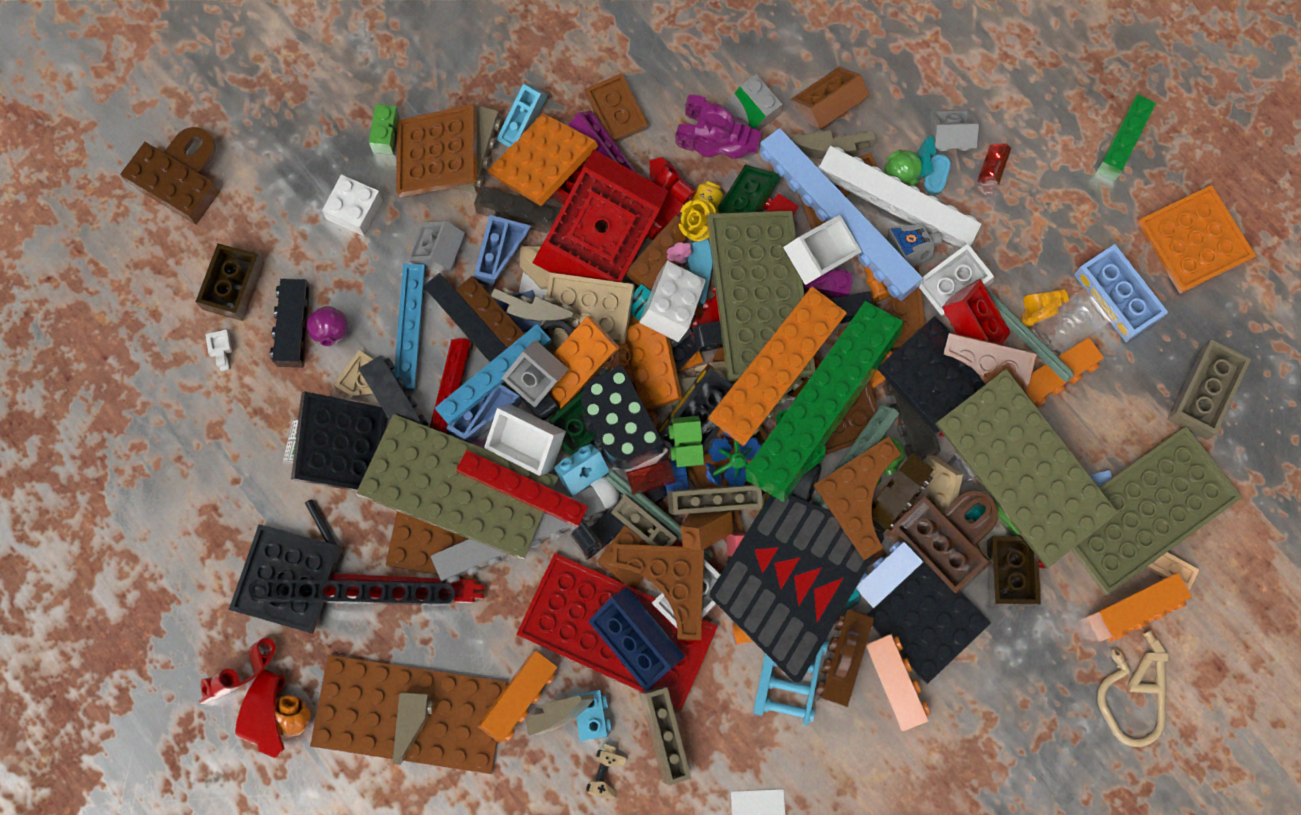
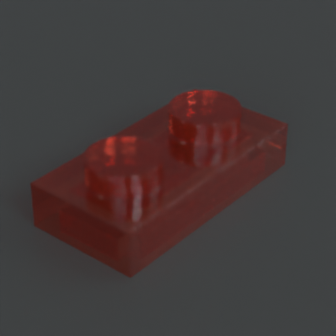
(994, 164)
(650, 477)

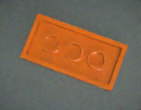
(583, 355)
(653, 366)

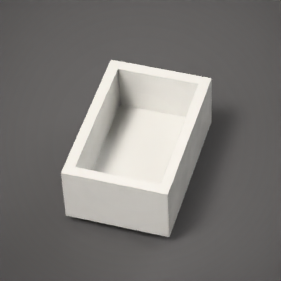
(822, 249)
(672, 301)
(524, 439)

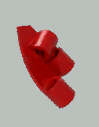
(678, 194)

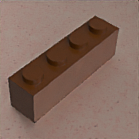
(489, 311)

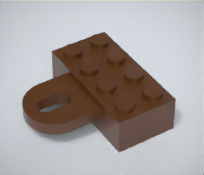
(175, 177)
(947, 538)
(845, 659)

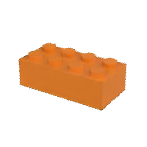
(1140, 607)

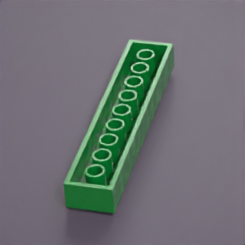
(824, 401)

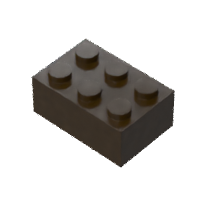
(230, 282)
(1013, 573)

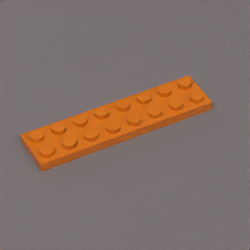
(777, 366)

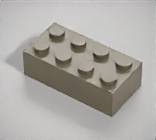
(1209, 389)

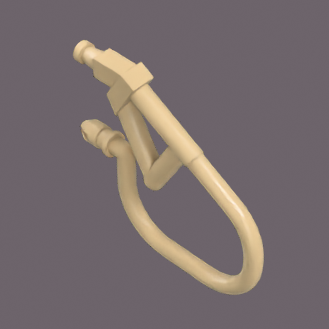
(1160, 657)

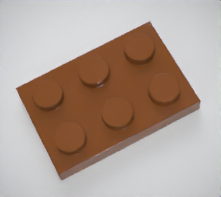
(616, 107)

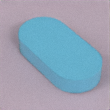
(936, 181)

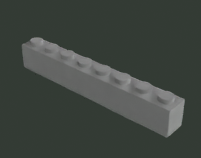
(471, 555)

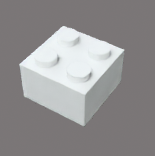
(352, 205)

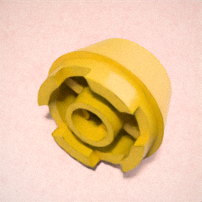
(694, 219)

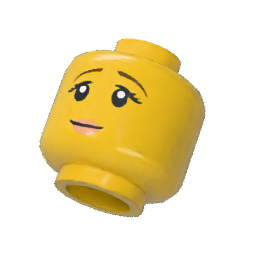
(709, 192)

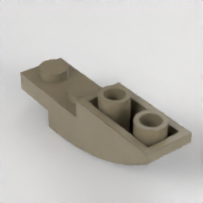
(818, 143)
(535, 310)

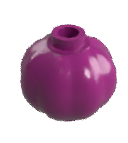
(327, 326)

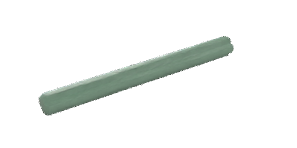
(1032, 340)
(650, 508)

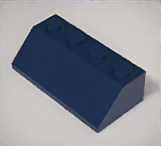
(636, 638)

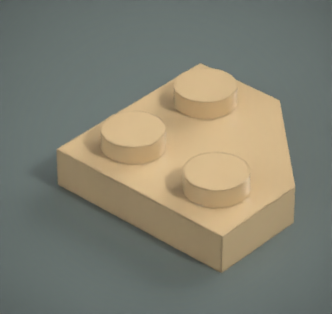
(537, 274)
(351, 379)
(945, 483)

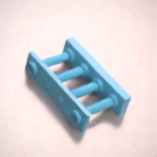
(768, 681)

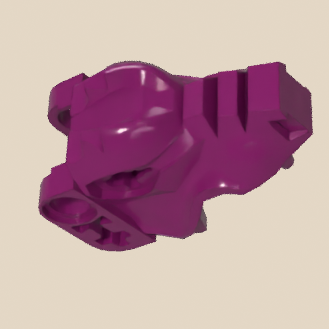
(716, 131)

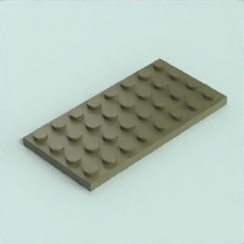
(753, 282)
(1026, 468)
(419, 478)
(1157, 506)

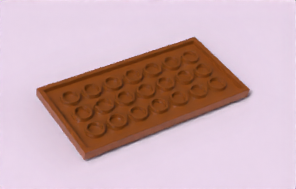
(361, 710)

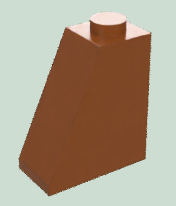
(705, 529)

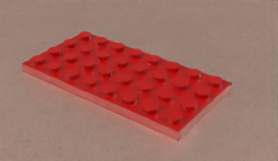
(560, 624)

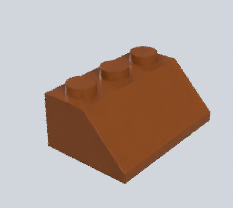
(831, 97)

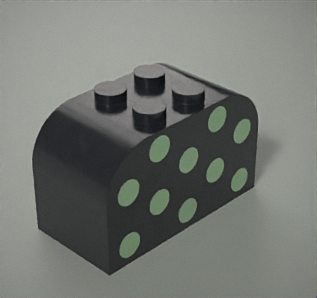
(619, 420)

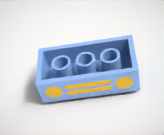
(1121, 293)

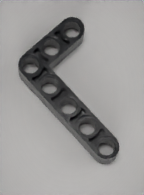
(593, 538)

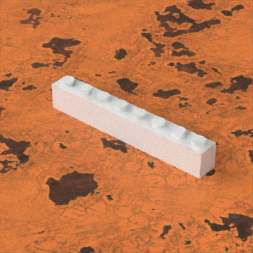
(898, 198)

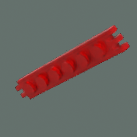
(464, 588)

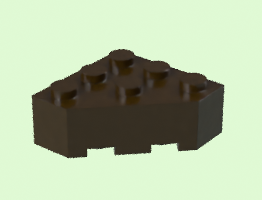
(899, 492)

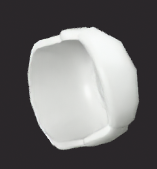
(606, 491)

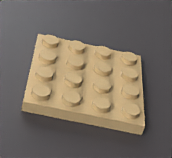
(603, 300)

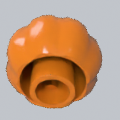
(291, 715)

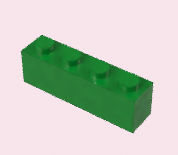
(1126, 137)

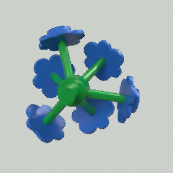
(735, 471)

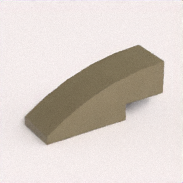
(557, 714)

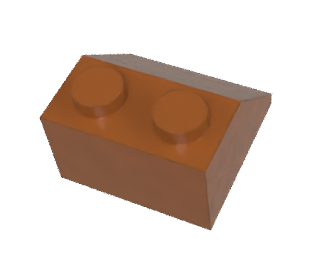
(626, 577)

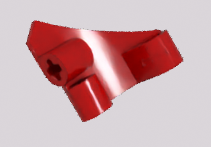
(228, 680)
(257, 714)

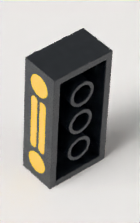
(699, 401)

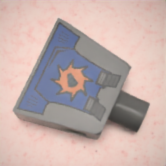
(914, 242)

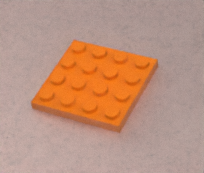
(542, 159)
(1196, 239)

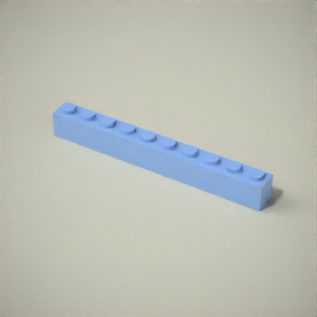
(829, 202)

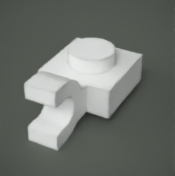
(218, 345)

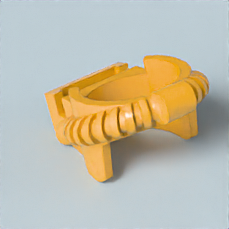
(1042, 305)

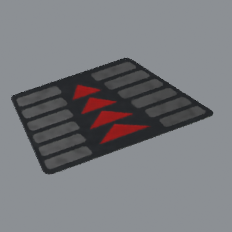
(790, 581)

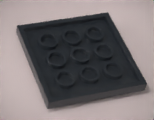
(929, 378)
(335, 440)
(289, 557)
(929, 621)

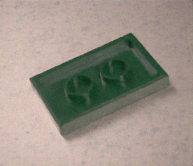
(749, 191)

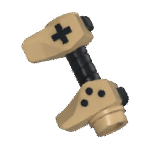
(607, 758)

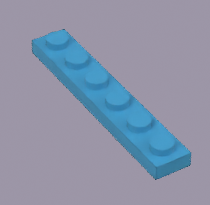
(409, 324)
(487, 378)

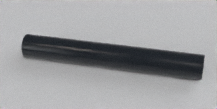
(319, 521)

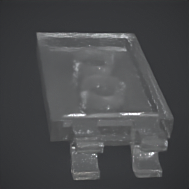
(1073, 322)

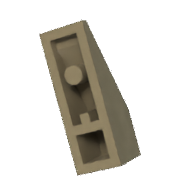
(642, 523)
(411, 718)

